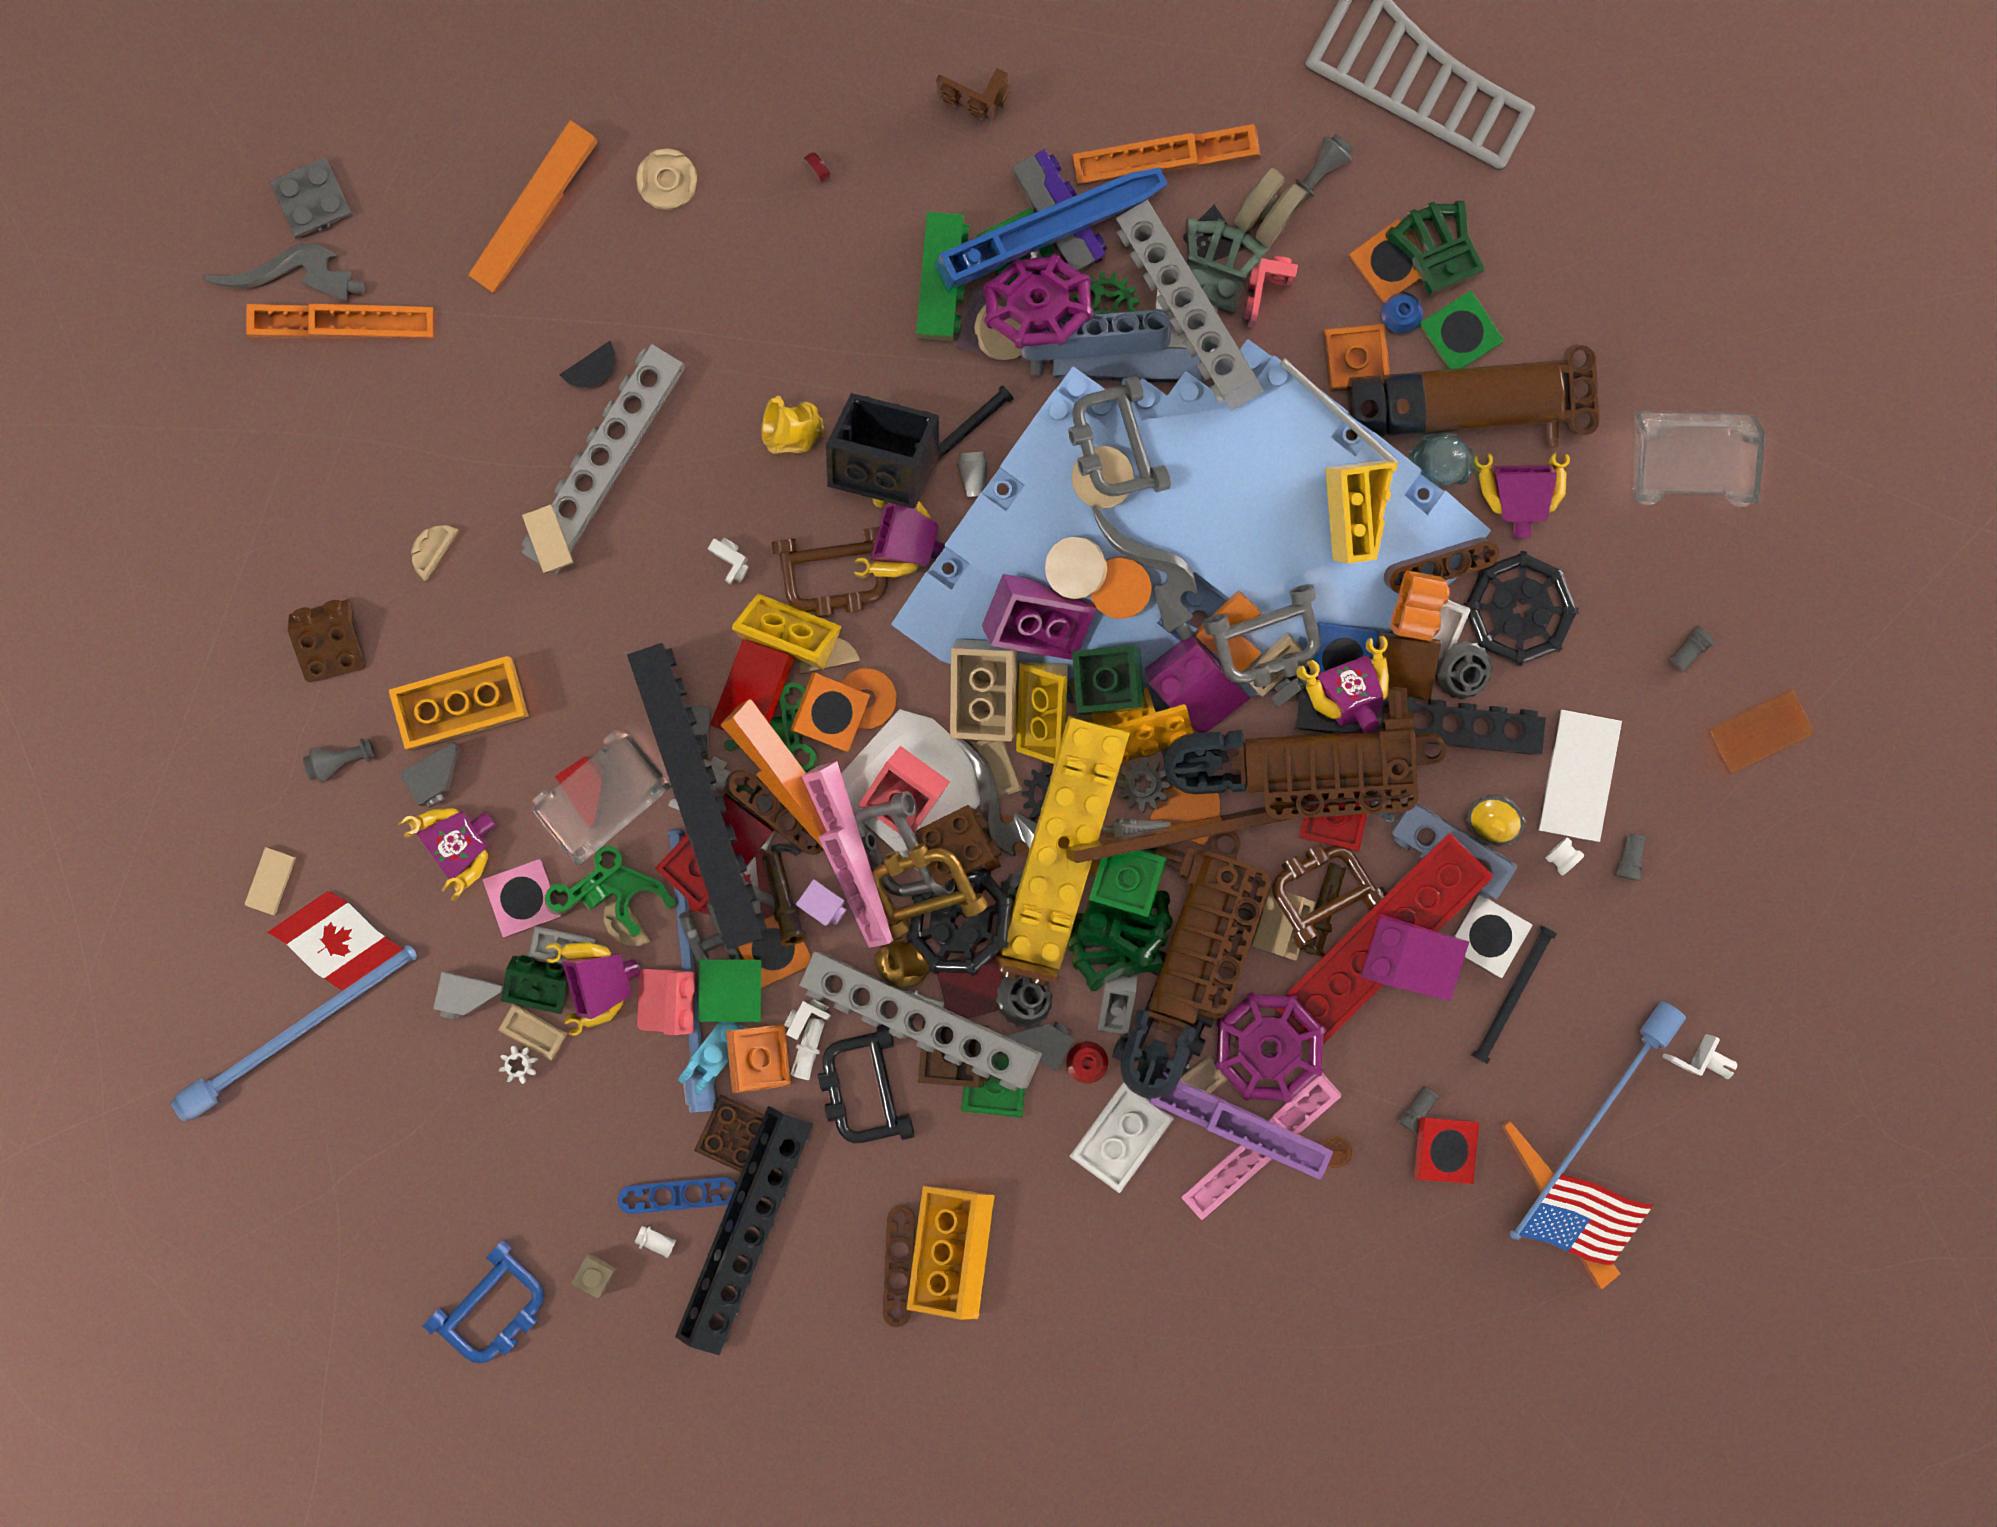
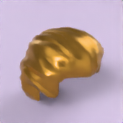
(901, 964)

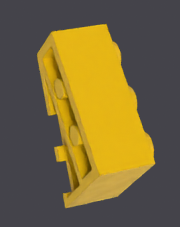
(1357, 508)

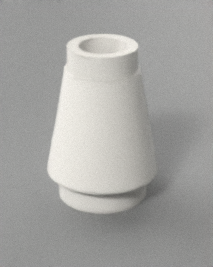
(973, 472)

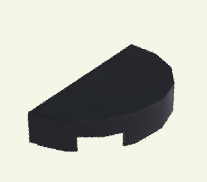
(592, 369)

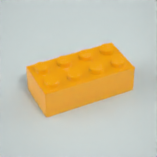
(458, 703)

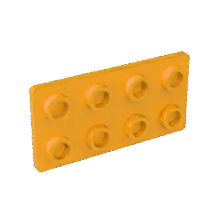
(1148, 729)

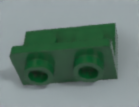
(535, 984)

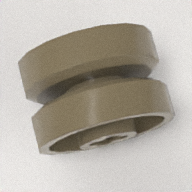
(1267, 205)

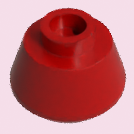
(1078, 1058)

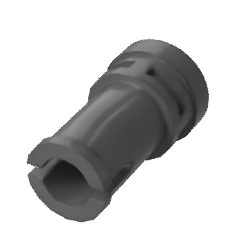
(1697, 643)
(1630, 866)
(1419, 1108)

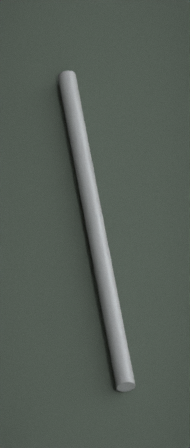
(1337, 411)

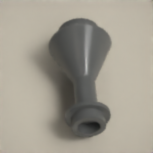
(1332, 155)
(323, 763)

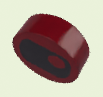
(817, 167)

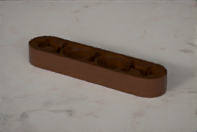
(1441, 561)
(773, 815)
(895, 1265)

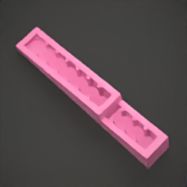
(846, 851)
(1244, 1163)

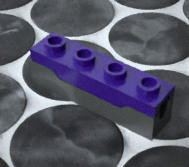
(1044, 188)

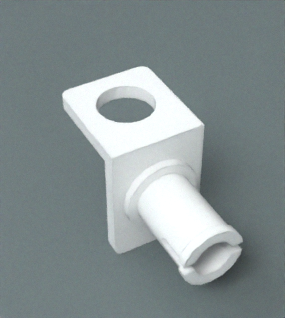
(1706, 1058)

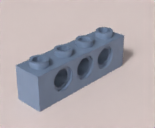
(1420, 817)

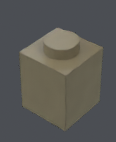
(593, 1276)

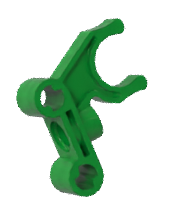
(782, 727)
(602, 883)

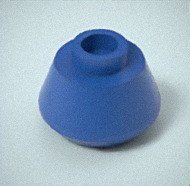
(1408, 319)

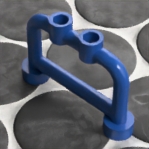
(504, 1341)

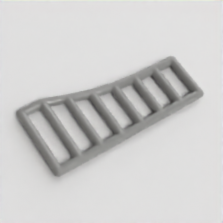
(1449, 65)

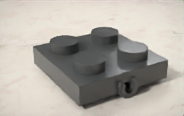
(310, 198)

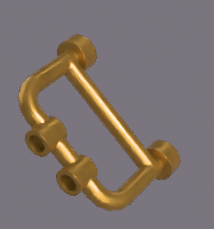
(919, 858)

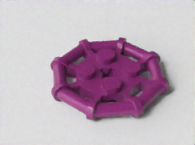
(1038, 315)
(1269, 1065)

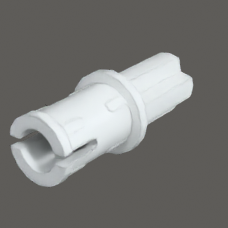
(808, 1049)

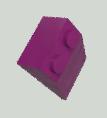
(1036, 618)
(1195, 678)
(1414, 958)

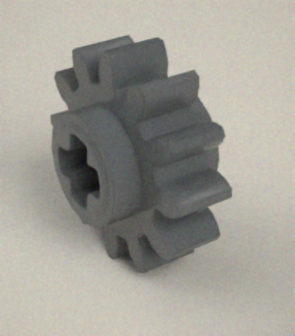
(1134, 793)

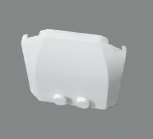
(931, 745)

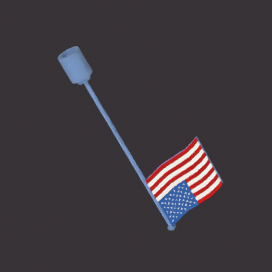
(1580, 1213)

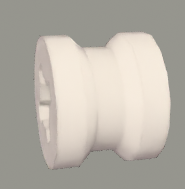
(1564, 856)

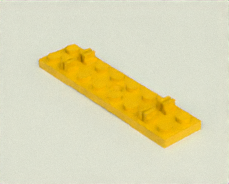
(1071, 809)

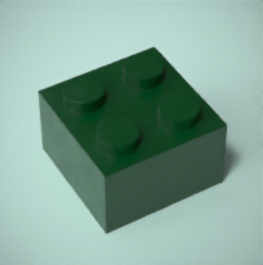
(1108, 680)

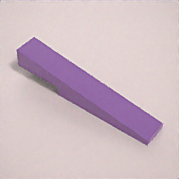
(1245, 1128)

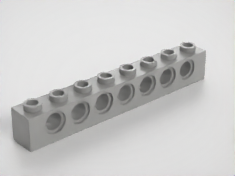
(1240, 383)
(652, 398)
(824, 968)

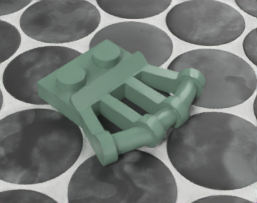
(1219, 281)

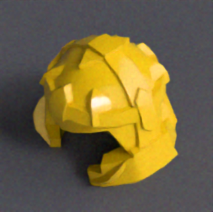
(790, 428)

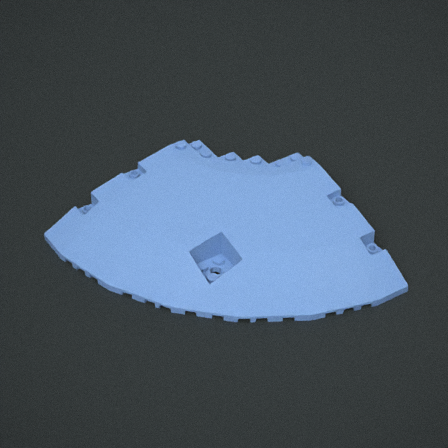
(1238, 510)

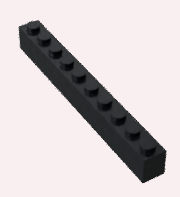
(696, 797)

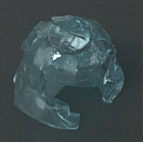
(1443, 458)

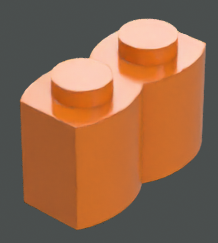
(1419, 606)

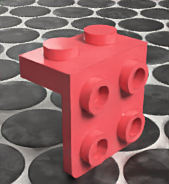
(1273, 271)
(666, 1001)

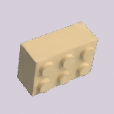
(983, 691)

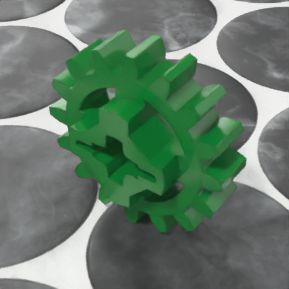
(1120, 296)

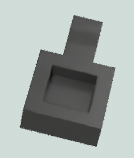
(1288, 688)

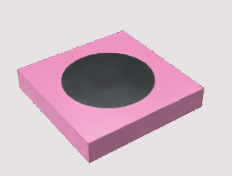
(520, 897)

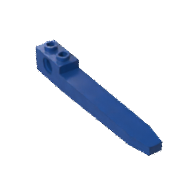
(1046, 226)

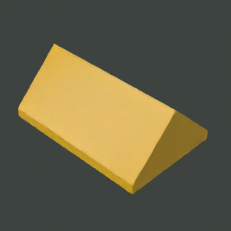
(787, 630)
(1041, 709)

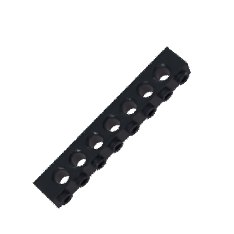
(1527, 742)
(731, 1240)

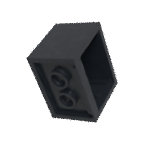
(882, 450)

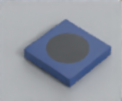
(1341, 645)

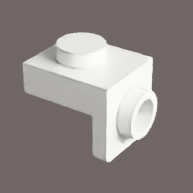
(728, 551)
(798, 1019)

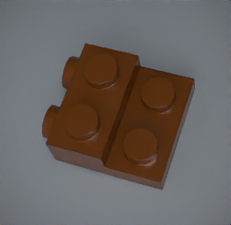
(937, 1070)

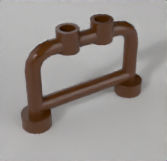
(824, 605)
(1316, 858)

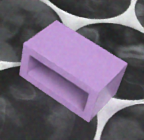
(822, 904)

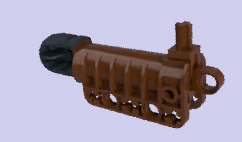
(1312, 766)
(1195, 954)

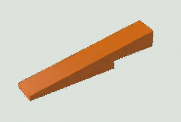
(1168, 153)
(533, 206)
(338, 321)
(776, 763)
(1541, 1175)

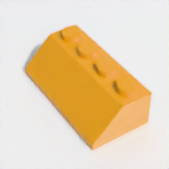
(950, 1252)

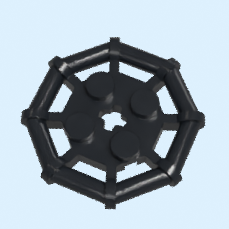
(1537, 616)
(963, 940)

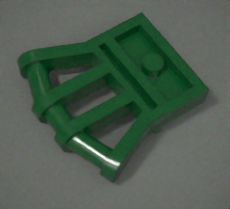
(1444, 264)
(1107, 928)
(1083, 960)

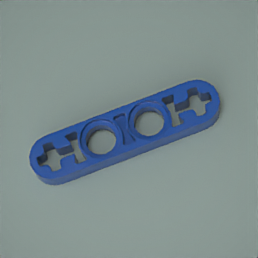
(677, 1191)

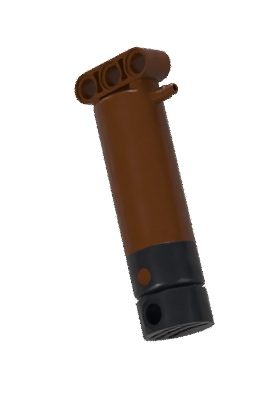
(1479, 398)

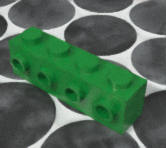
(936, 304)

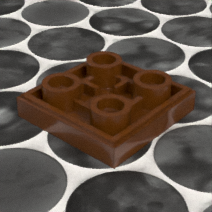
(1411, 664)
(729, 1133)

